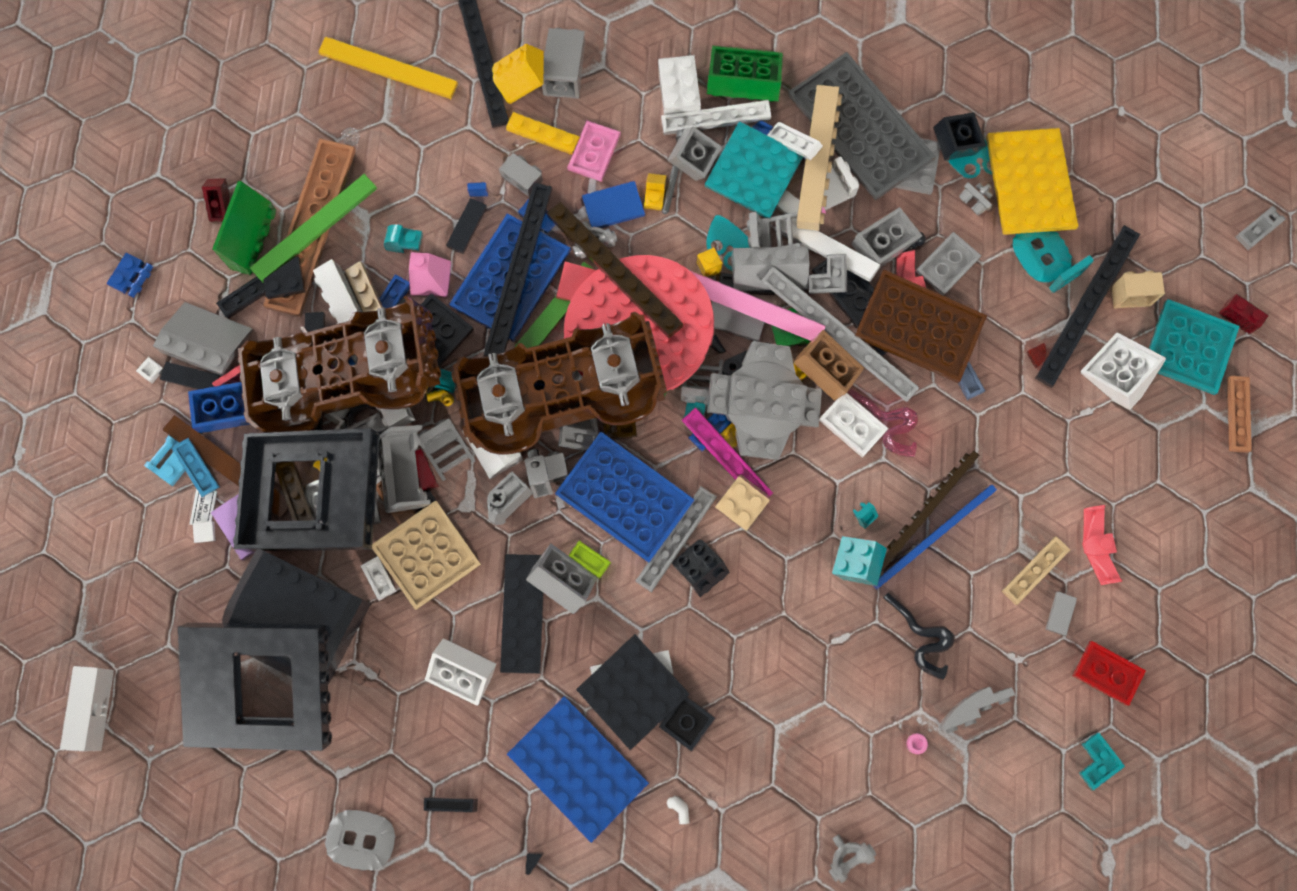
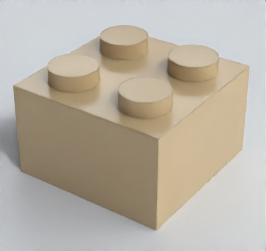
(1137, 289)
(743, 502)

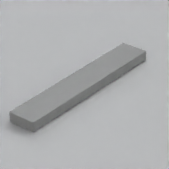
(676, 540)

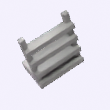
(761, 231)
(695, 394)
(438, 438)

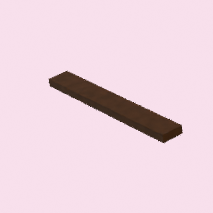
(217, 458)

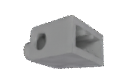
(537, 474)

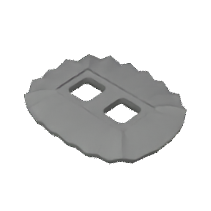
(356, 855)

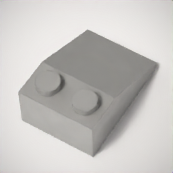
(887, 238)

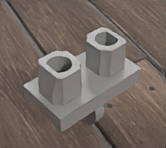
(982, 203)

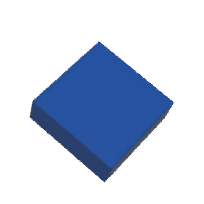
(477, 189)

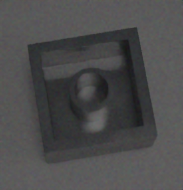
(959, 136)
(688, 723)

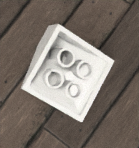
(1123, 370)

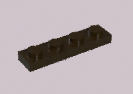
(294, 492)

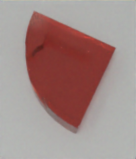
(1037, 354)

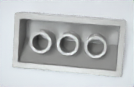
(752, 265)

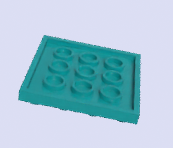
(753, 170)
(1193, 345)

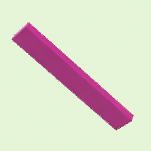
(721, 449)

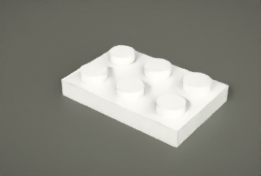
(853, 424)

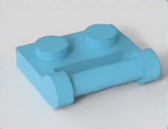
(172, 468)

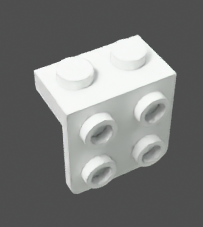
(841, 185)

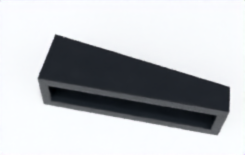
(450, 804)

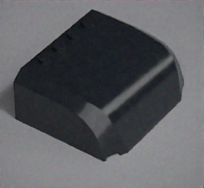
(284, 594)

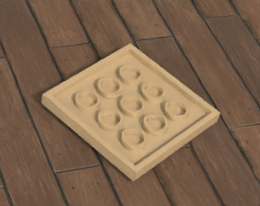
(425, 555)

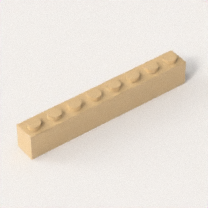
(816, 169)

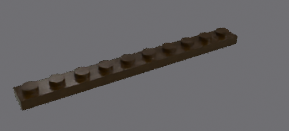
(615, 270)

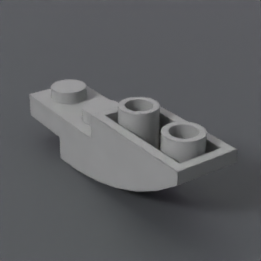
(967, 709)

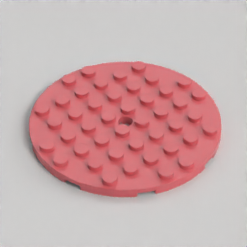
(602, 302)

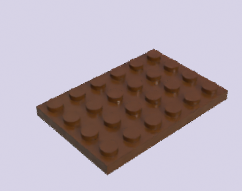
(920, 326)

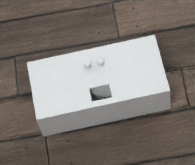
(86, 709)

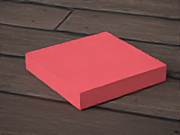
(571, 279)

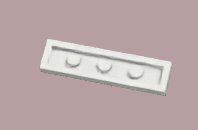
(795, 140)

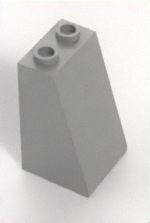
(563, 62)

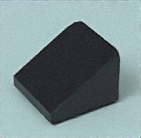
(532, 859)

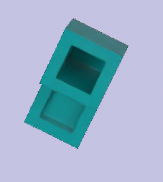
(400, 238)

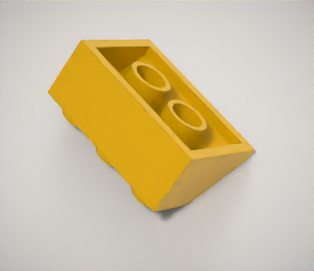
(519, 72)

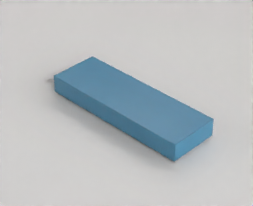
(195, 467)

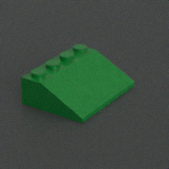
(745, 73)
(244, 229)

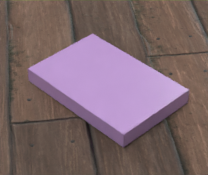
(225, 517)

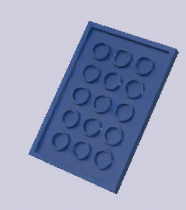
(484, 283)
(624, 497)
(577, 769)

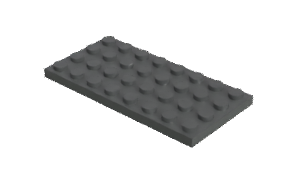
(869, 131)

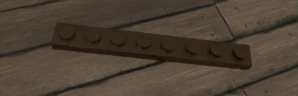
(930, 504)

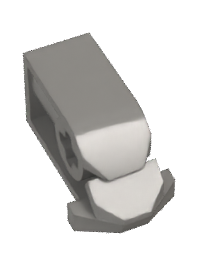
(512, 494)

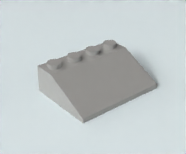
(202, 339)

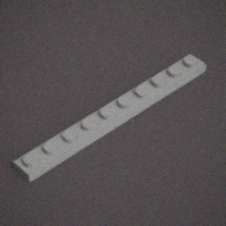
(841, 334)

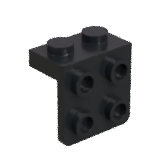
(701, 567)

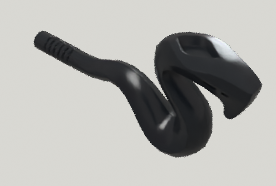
(946, 641)

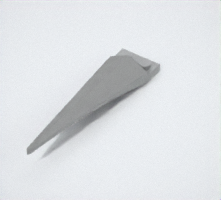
(579, 434)

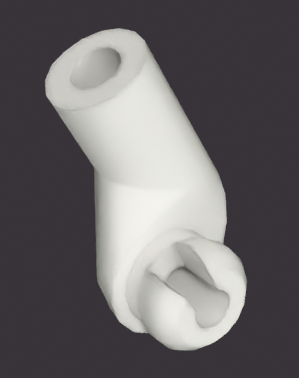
(681, 807)

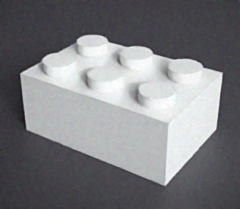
(679, 84)

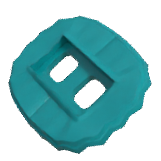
(1031, 258)

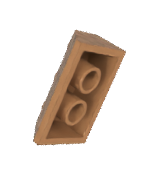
(829, 365)

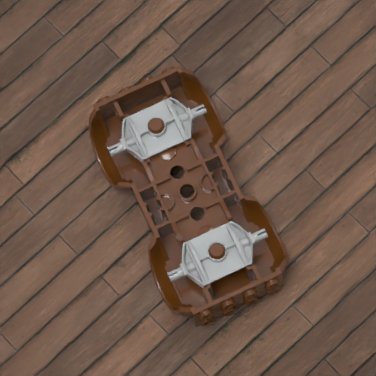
(391, 371)
(617, 385)

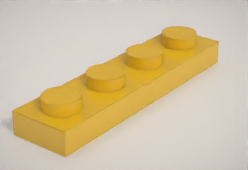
(542, 133)

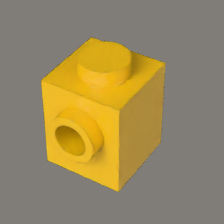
(709, 262)

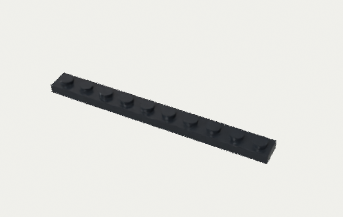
(518, 269)
(1087, 306)

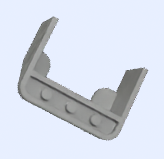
(399, 469)

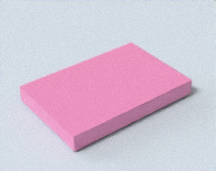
(594, 151)

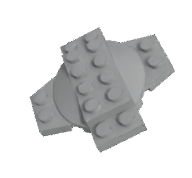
(764, 400)

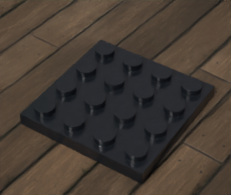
(632, 692)

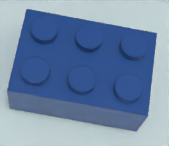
(217, 408)

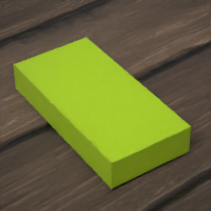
(589, 559)

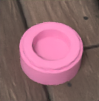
(916, 743)

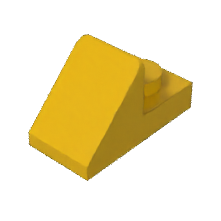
(655, 191)

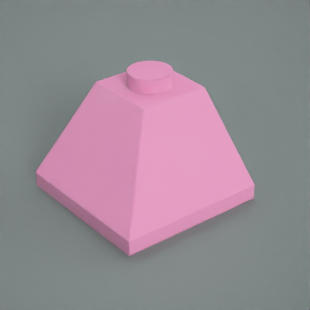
(429, 275)

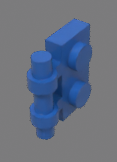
(125, 274)

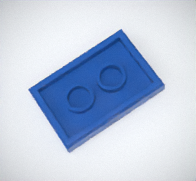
(613, 205)

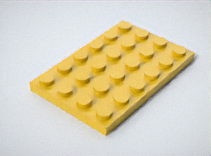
(1031, 181)

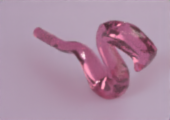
(910, 421)

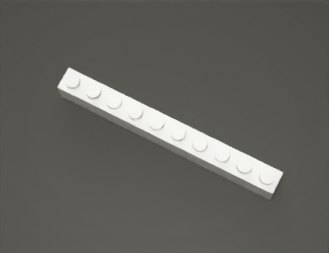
(342, 305)

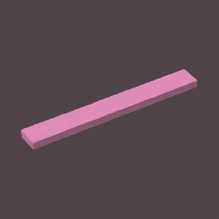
(760, 309)

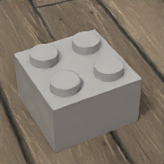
(694, 153)

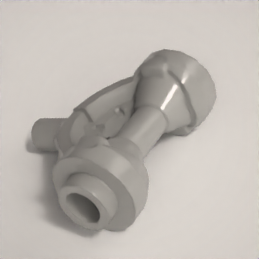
(606, 236)
(840, 869)

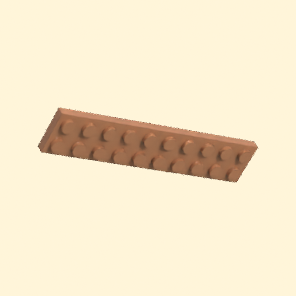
(322, 185)

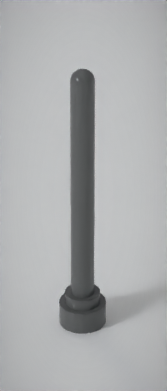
(671, 184)

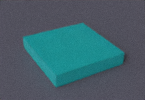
(1071, 274)

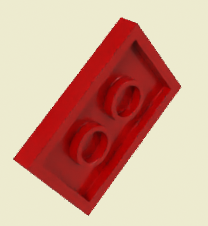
(1109, 673)

